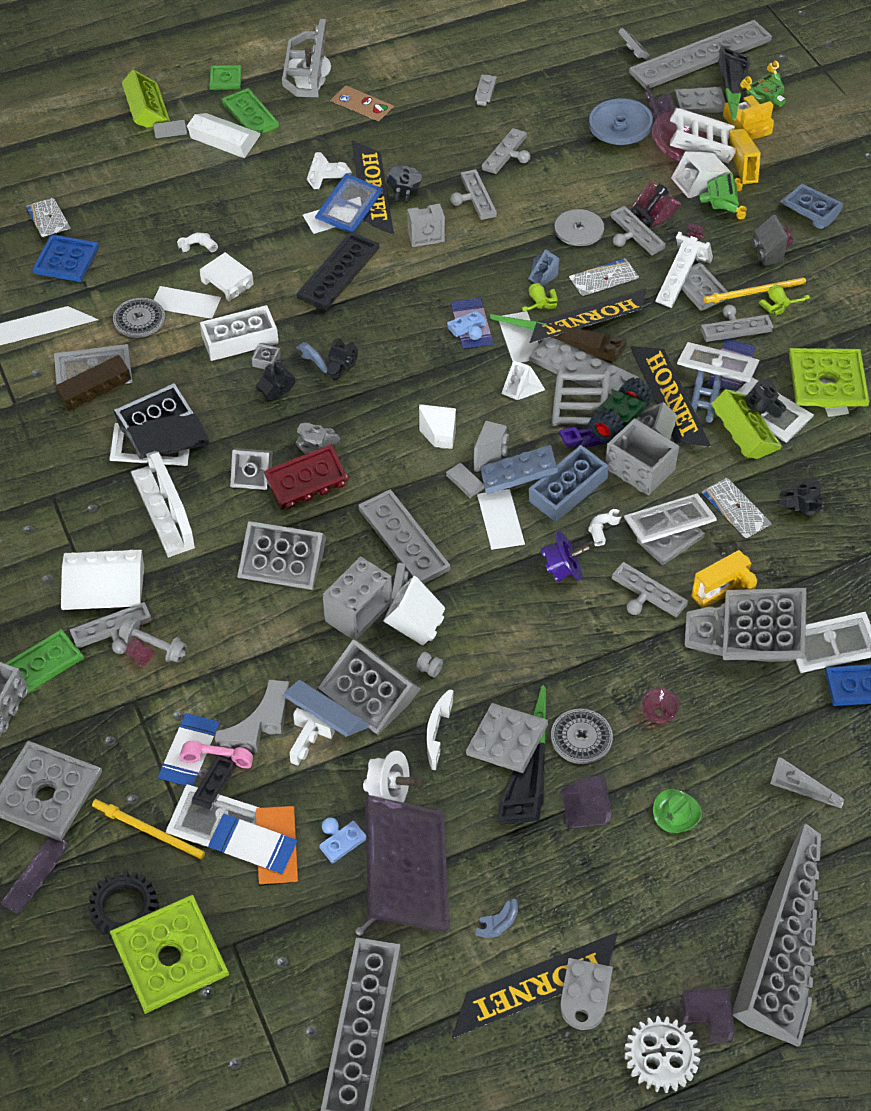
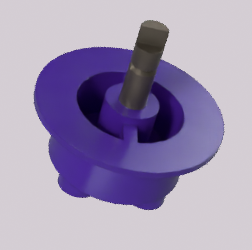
(563, 559)

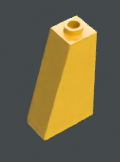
(746, 156)

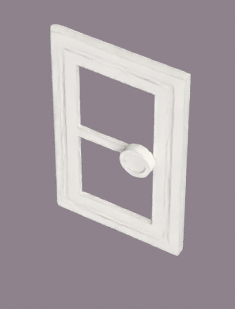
(116, 454)

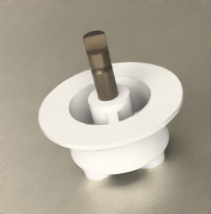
(302, 82)
(390, 777)

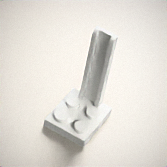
(688, 250)

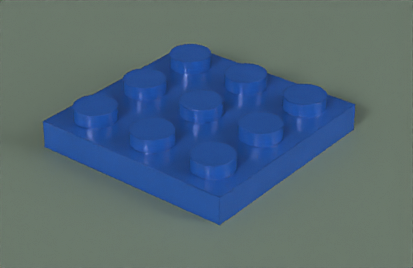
(66, 258)

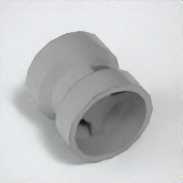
(429, 664)

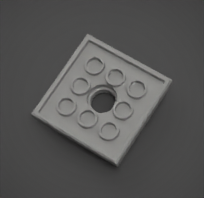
(42, 768)

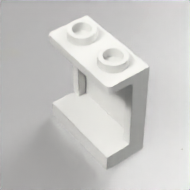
(227, 276)

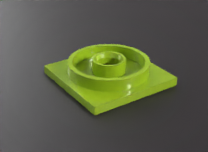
(838, 365)
(175, 926)

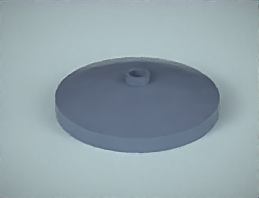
(620, 121)

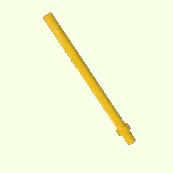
(716, 298)

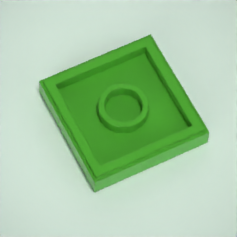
(225, 77)

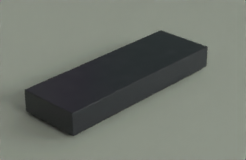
(214, 783)

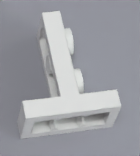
(322, 169)
(311, 728)

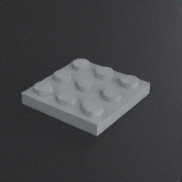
(507, 737)

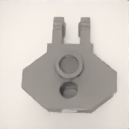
(315, 437)

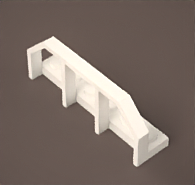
(157, 508)

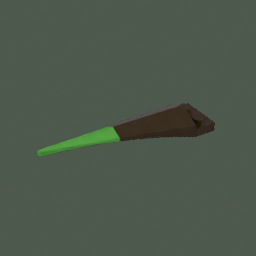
(593, 342)

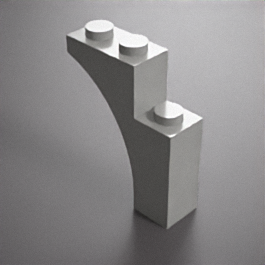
(267, 718)

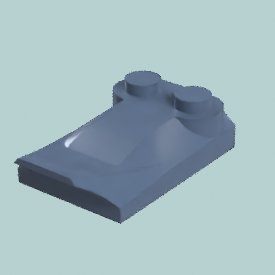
(813, 205)

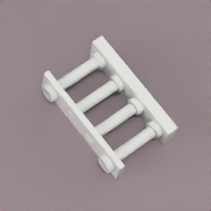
(693, 142)

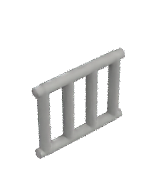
(559, 391)

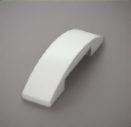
(441, 709)

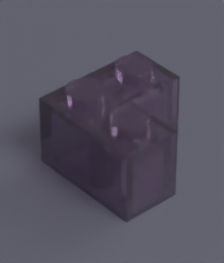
(710, 1007)

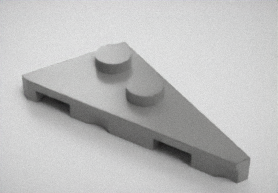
(795, 780)

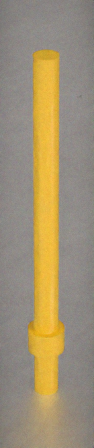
(113, 812)

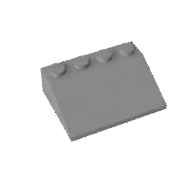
(281, 555)
(368, 686)

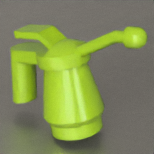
(538, 294)
(778, 295)

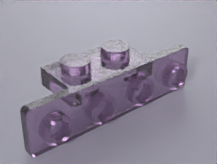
(661, 105)
(34, 875)

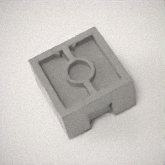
(426, 225)

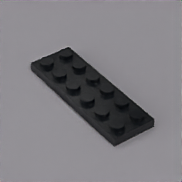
(337, 271)

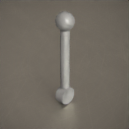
(360, 930)

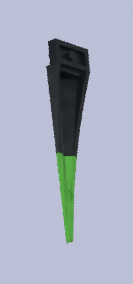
(733, 70)
(526, 790)

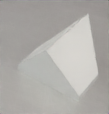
(521, 382)

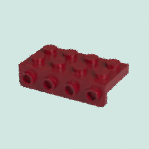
(306, 477)

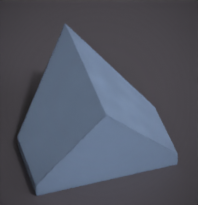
(544, 268)

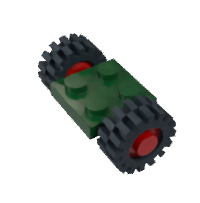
(620, 409)

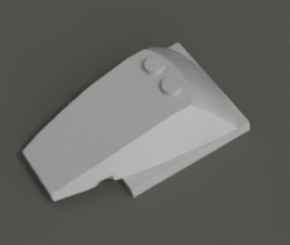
(752, 626)

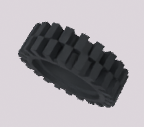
(113, 885)

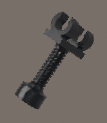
(638, 210)

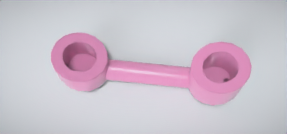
(192, 751)

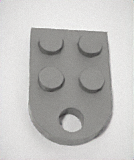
(585, 991)

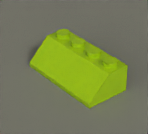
(144, 100)
(745, 425)

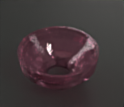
(660, 698)

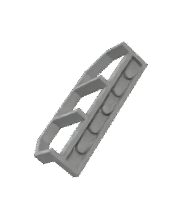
(314, 72)

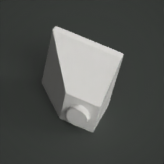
(438, 425)

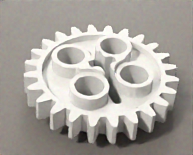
(665, 1074)

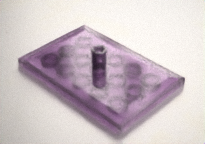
(406, 864)

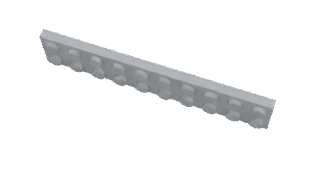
(699, 54)

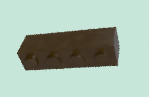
(93, 382)

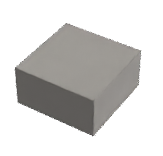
(265, 356)

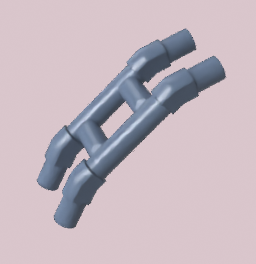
(698, 389)

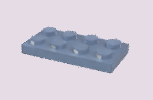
(518, 469)

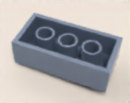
(576, 479)

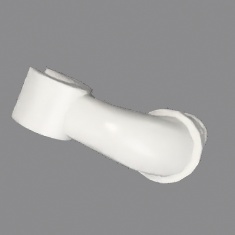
(201, 238)
(597, 525)

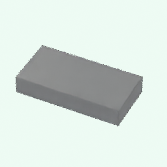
(170, 129)
(465, 480)

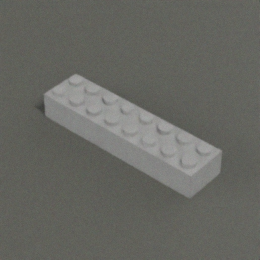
(362, 1027)

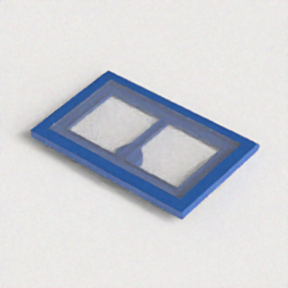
(349, 203)

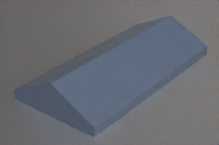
(325, 709)

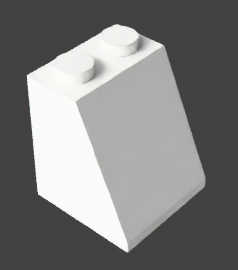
(696, 171)
(415, 612)

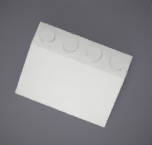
(102, 579)

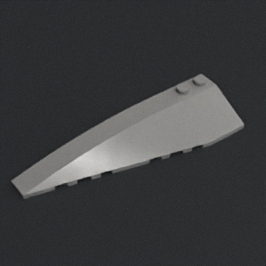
(779, 966)

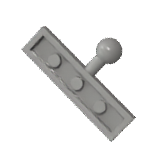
(505, 150)
(476, 193)
(637, 230)
(736, 327)
(648, 590)
(109, 627)

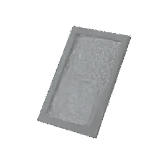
(75, 362)

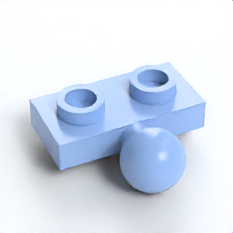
(468, 323)
(341, 841)

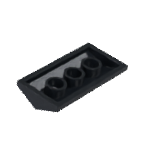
(154, 406)

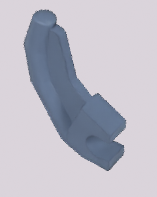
(310, 353)
(499, 923)

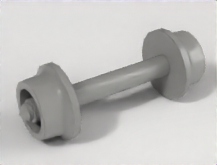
(130, 630)

